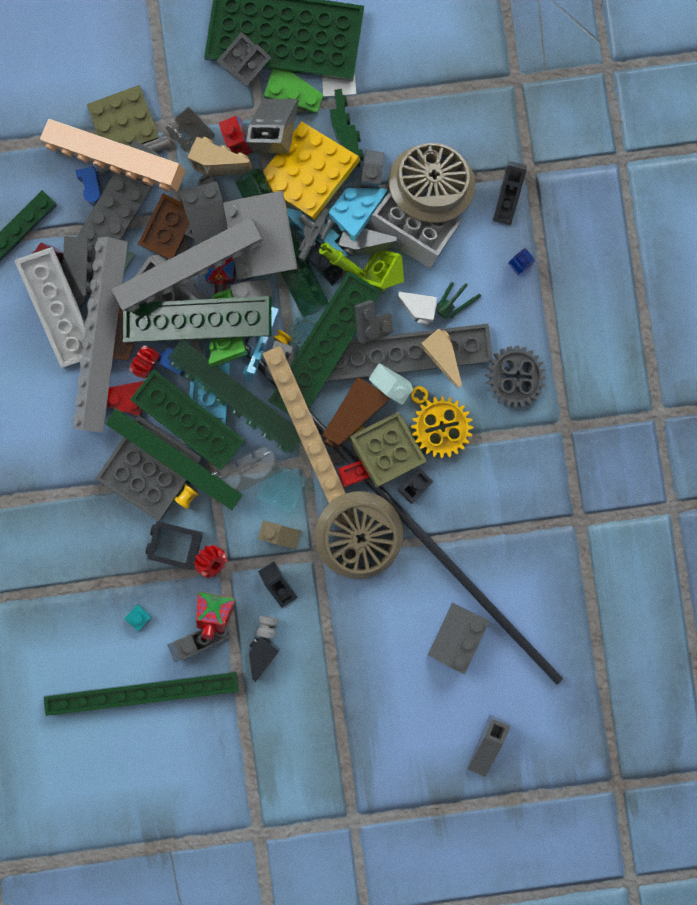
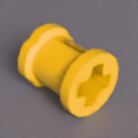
(186, 496)

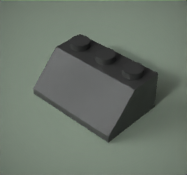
(458, 638)

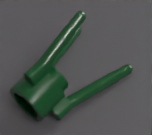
(445, 308)

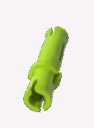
(337, 258)

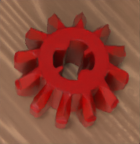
(144, 362)
(210, 561)

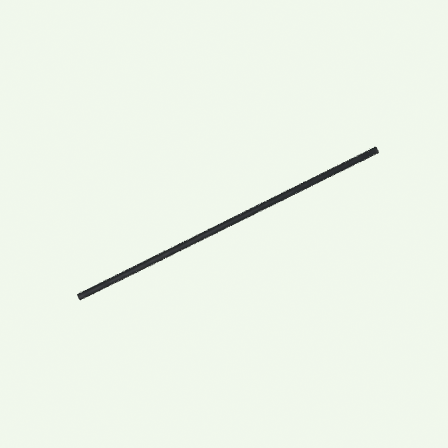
(440, 555)

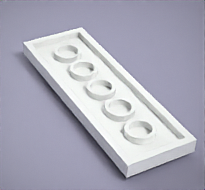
(54, 304)

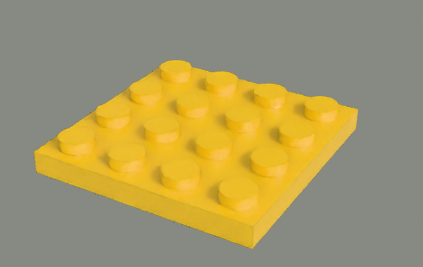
(310, 170)

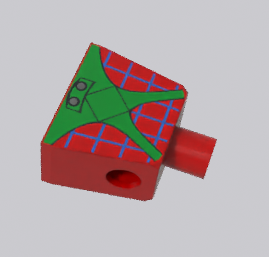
(213, 613)

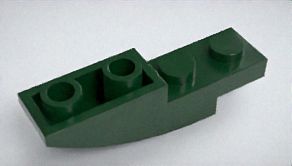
(345, 135)

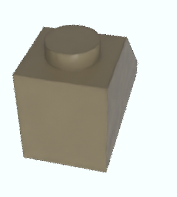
(279, 534)

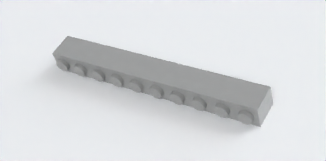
(99, 335)

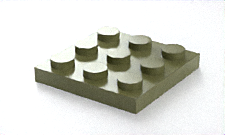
(124, 117)
(387, 449)

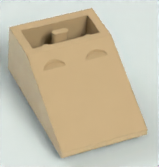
(217, 160)

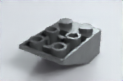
(272, 126)

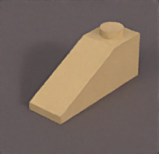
(441, 352)

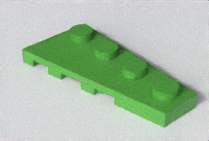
(226, 349)

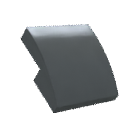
(243, 59)

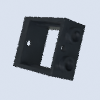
(193, 550)

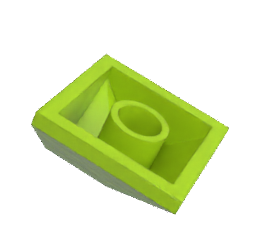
(384, 270)

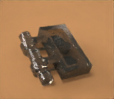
(192, 125)

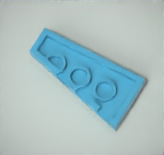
(256, 353)

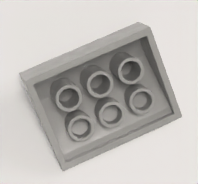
(271, 218)
(420, 239)

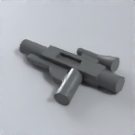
(312, 230)

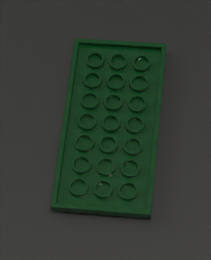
(297, 34)

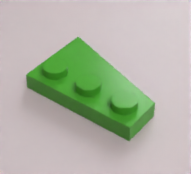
(289, 86)

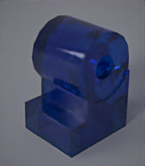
(521, 261)

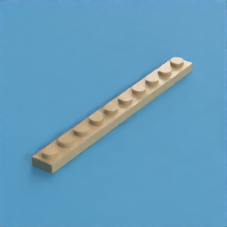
(306, 428)

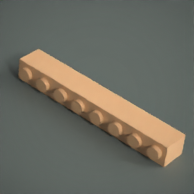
(113, 155)

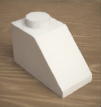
(419, 306)

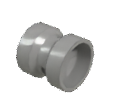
(267, 626)

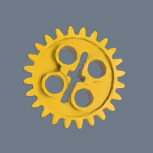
(437, 410)

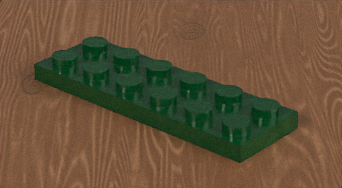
(187, 420)

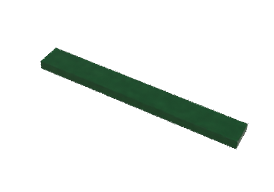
(174, 459)

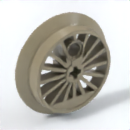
(437, 207)
(377, 509)

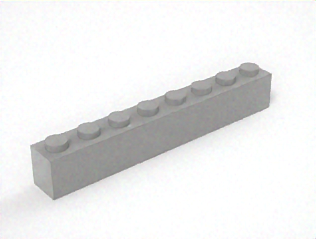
(187, 265)

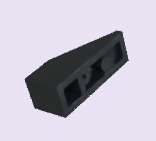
(510, 192)

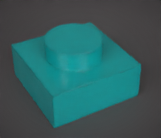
(138, 617)

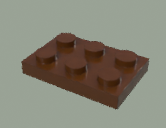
(165, 228)

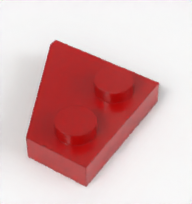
(120, 397)

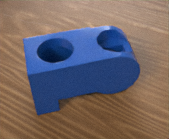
(92, 186)

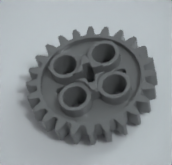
(515, 358)

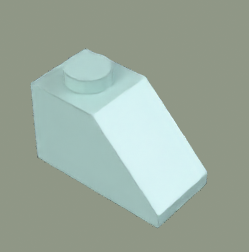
(391, 383)

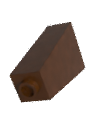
(356, 409)

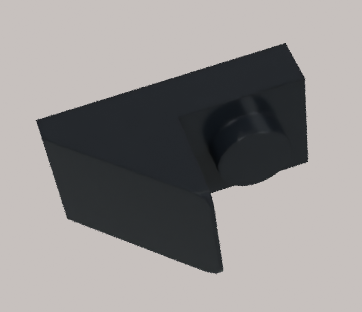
(415, 486)

